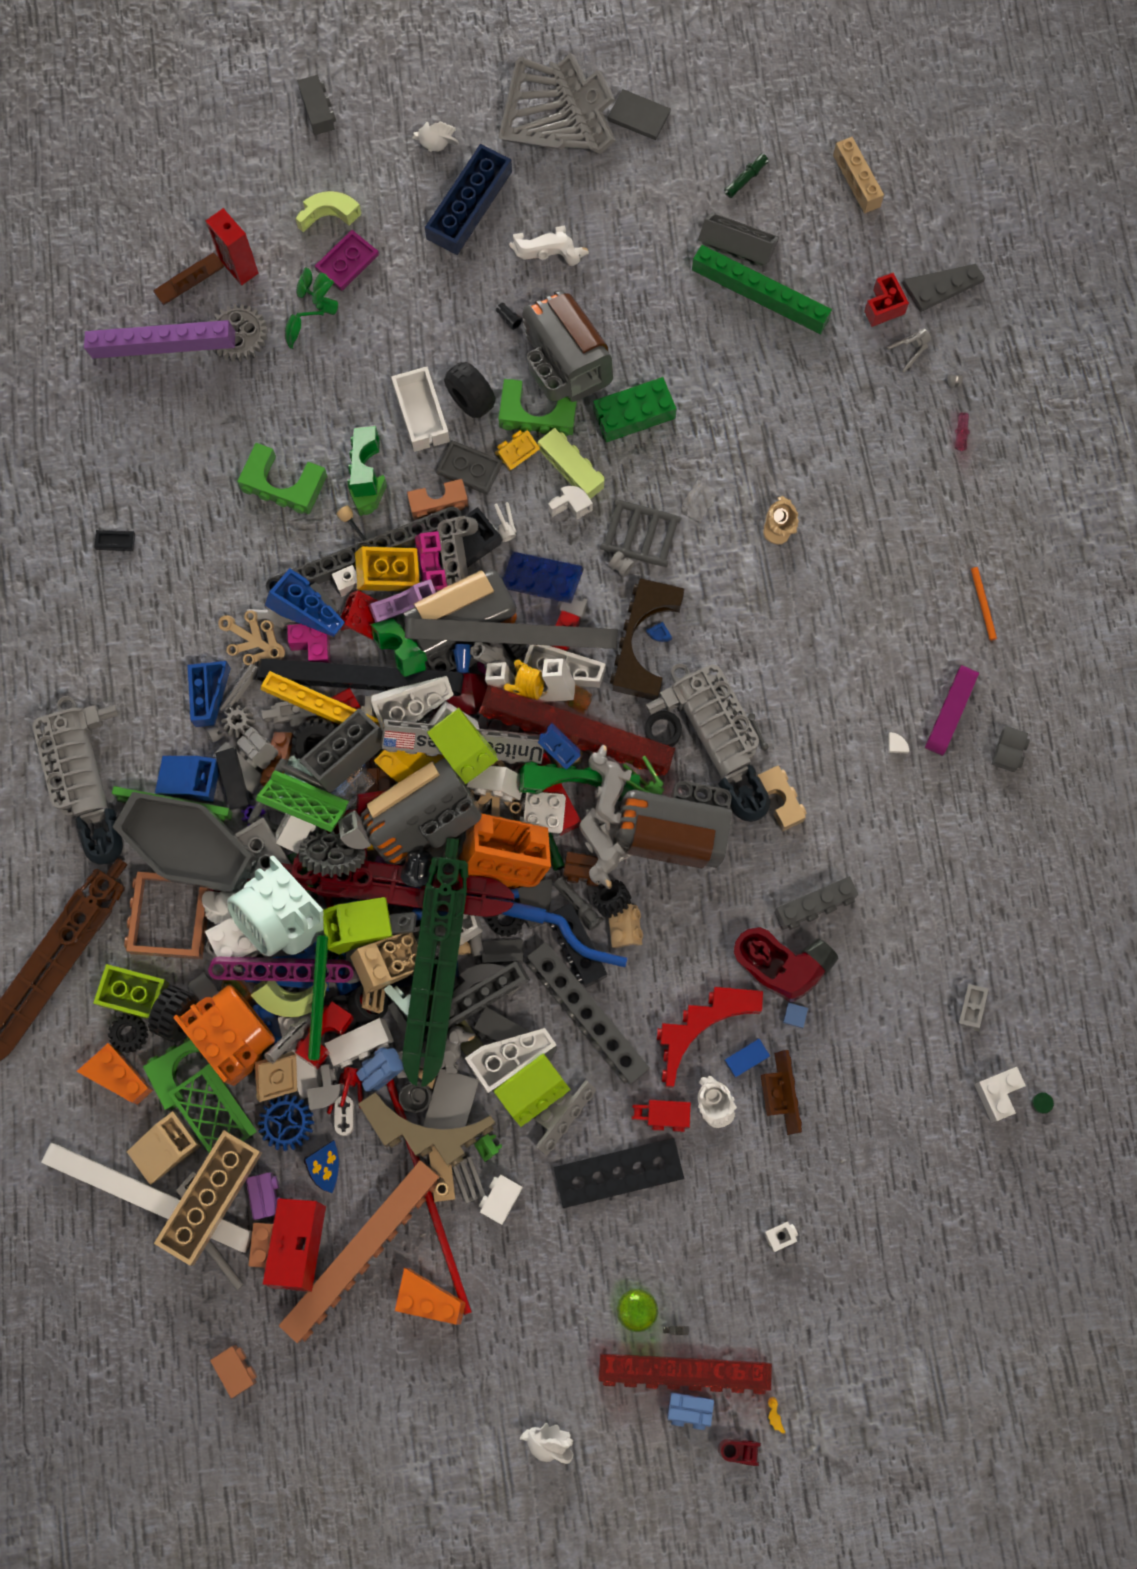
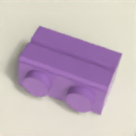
(263, 1195)

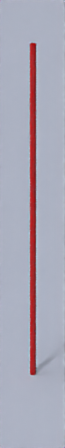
(430, 1200)

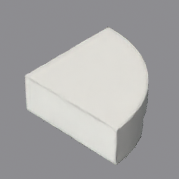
(897, 744)

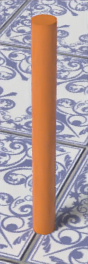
(983, 603)

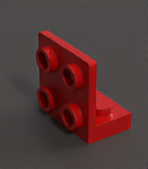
(358, 614)

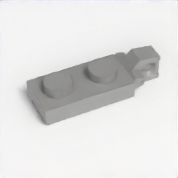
(284, 712)

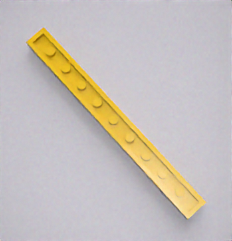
(314, 701)

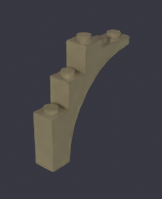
(448, 1142)

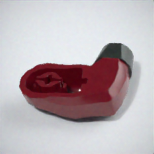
(778, 967)

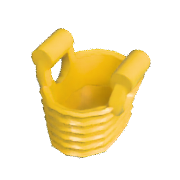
(528, 681)

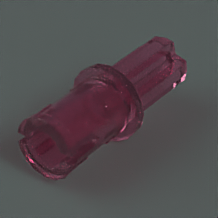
(962, 432)

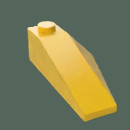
(400, 764)

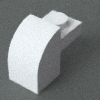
(572, 498)

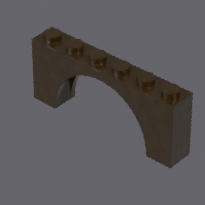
(630, 675)

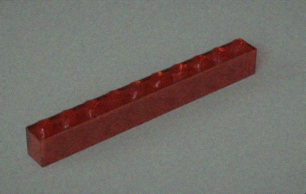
(583, 732)

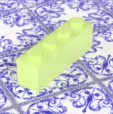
(570, 463)

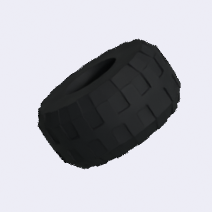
(469, 389)

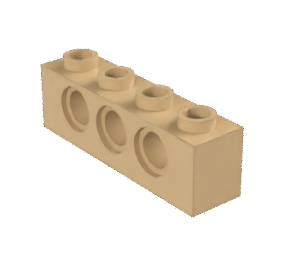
(858, 175)

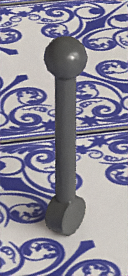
(751, 717)

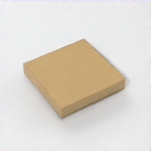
(276, 1078)

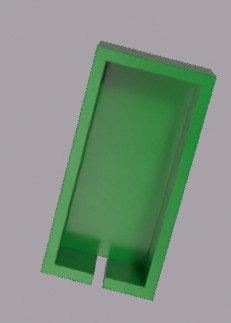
(634, 409)

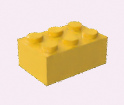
(386, 568)

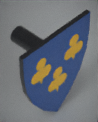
(324, 1166)

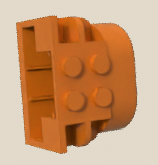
(507, 851)
(227, 1033)

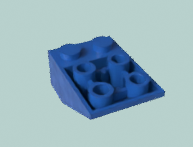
(188, 777)

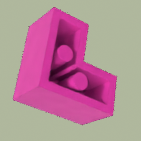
(305, 638)

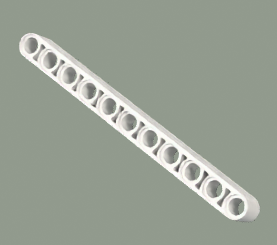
(135, 1192)

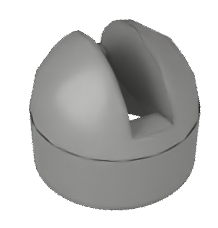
(955, 380)
(213, 735)

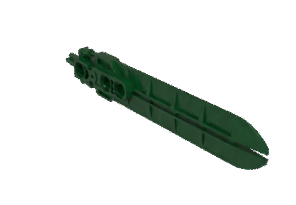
(445, 969)

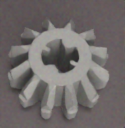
(238, 715)

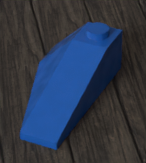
(300, 603)

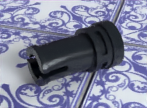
(511, 318)

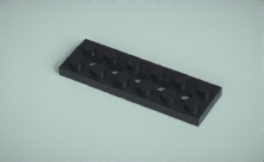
(607, 1163)

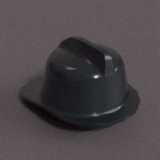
(416, 868)

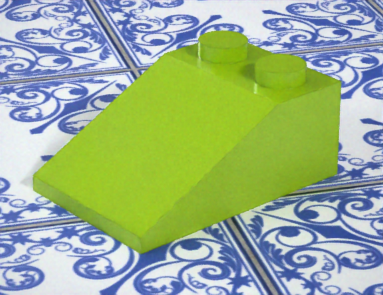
(462, 745)

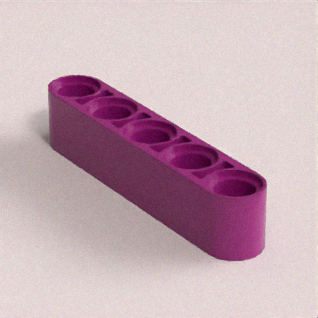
(951, 710)

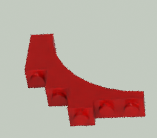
(725, 1004)

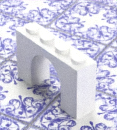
(558, 680)

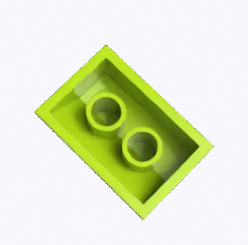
(532, 1090)

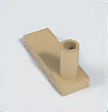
(445, 1189)

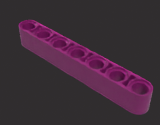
(271, 973)

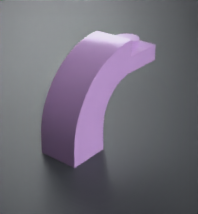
(402, 602)

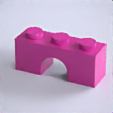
(428, 551)

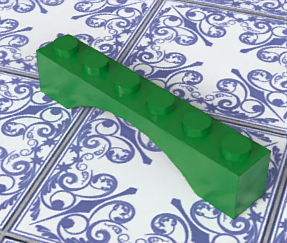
(537, 778)

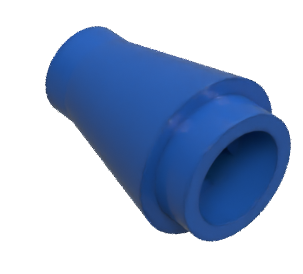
(462, 657)

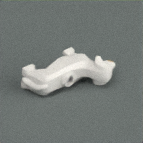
(547, 245)

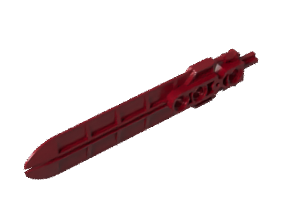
(402, 895)

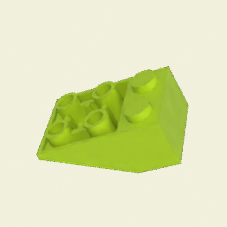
(356, 924)

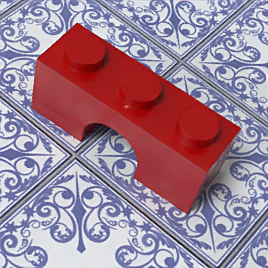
(334, 1020)

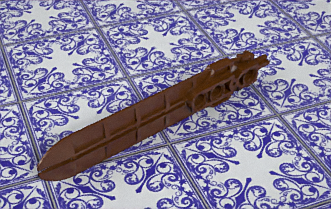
(43, 955)

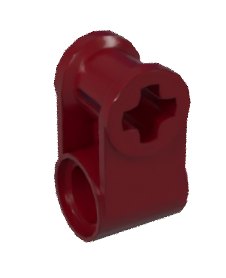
(744, 1451)

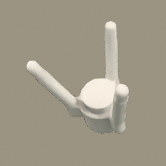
(505, 530)

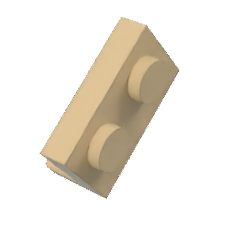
(626, 928)

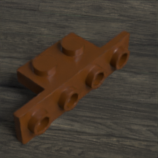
(188, 278)
(781, 1094)

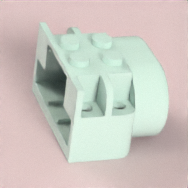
(276, 912)

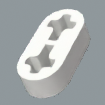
(338, 1116)

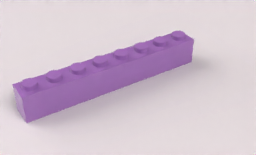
(160, 339)

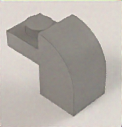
(326, 1095)

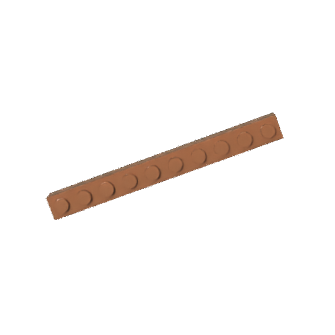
(359, 1252)

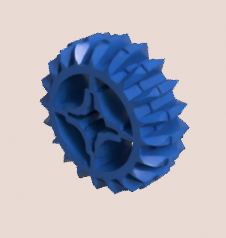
(284, 1131)

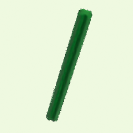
(318, 997)

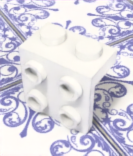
(544, 810)

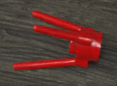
(348, 1078)

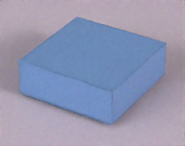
(795, 1015)

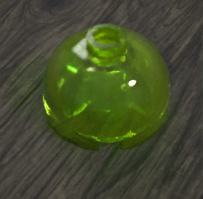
(637, 1310)

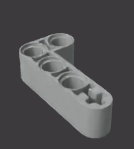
(455, 538)

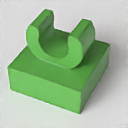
(486, 1147)

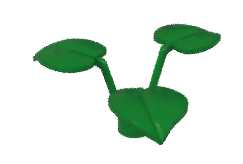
(324, 305)

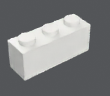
(359, 1043)

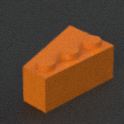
(116, 1074)

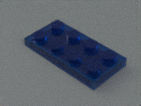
(542, 577)

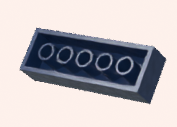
(468, 199)

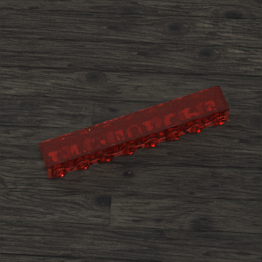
(685, 1372)

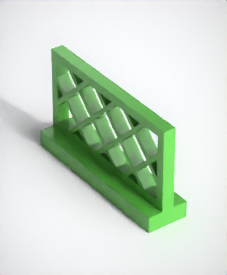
(312, 798)
(224, 1097)

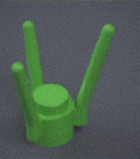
(652, 786)

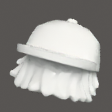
(435, 136)
(216, 906)
(715, 1103)
(549, 1443)

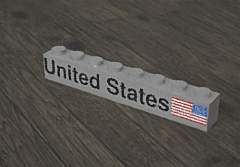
(413, 738)

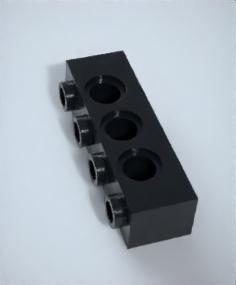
(596, 971)

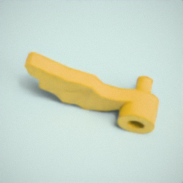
(775, 1419)

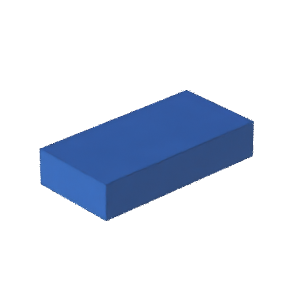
(747, 1058)

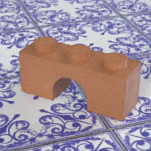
(423, 505)

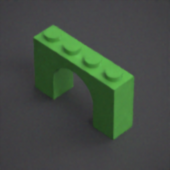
(515, 417)
(299, 496)
(163, 1071)

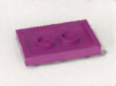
(347, 260)

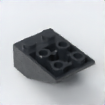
(481, 542)

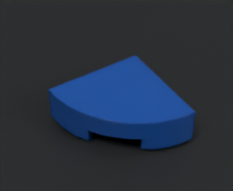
(659, 633)

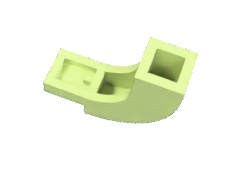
(327, 204)
(282, 1002)

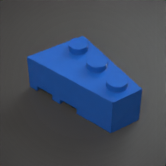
(206, 691)

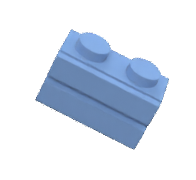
(380, 1069)
(690, 1409)

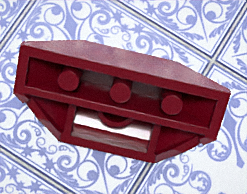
(472, 694)

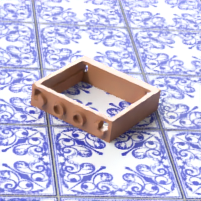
(133, 924)

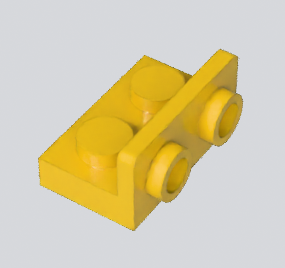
(517, 449)

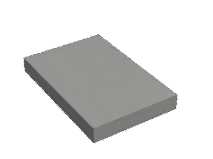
(451, 1101)

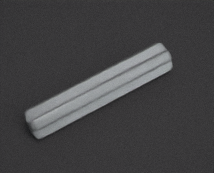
(239, 688)

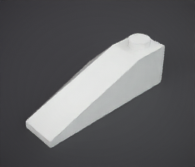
(503, 1059)

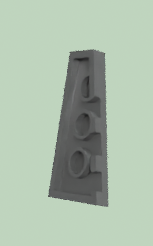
(939, 286)

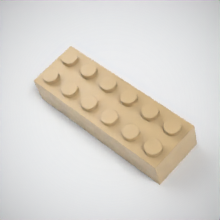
(208, 1198)

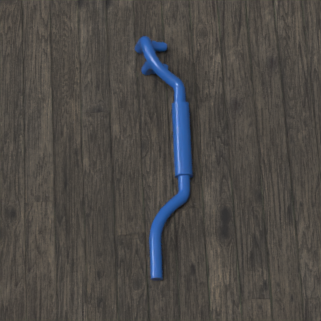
(540, 915)

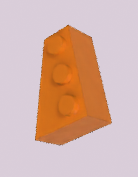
(425, 1299)

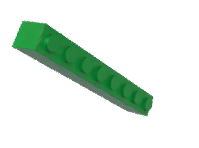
(761, 289)

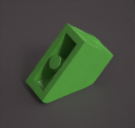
(367, 504)

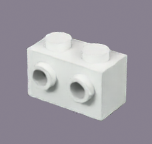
(501, 1199)

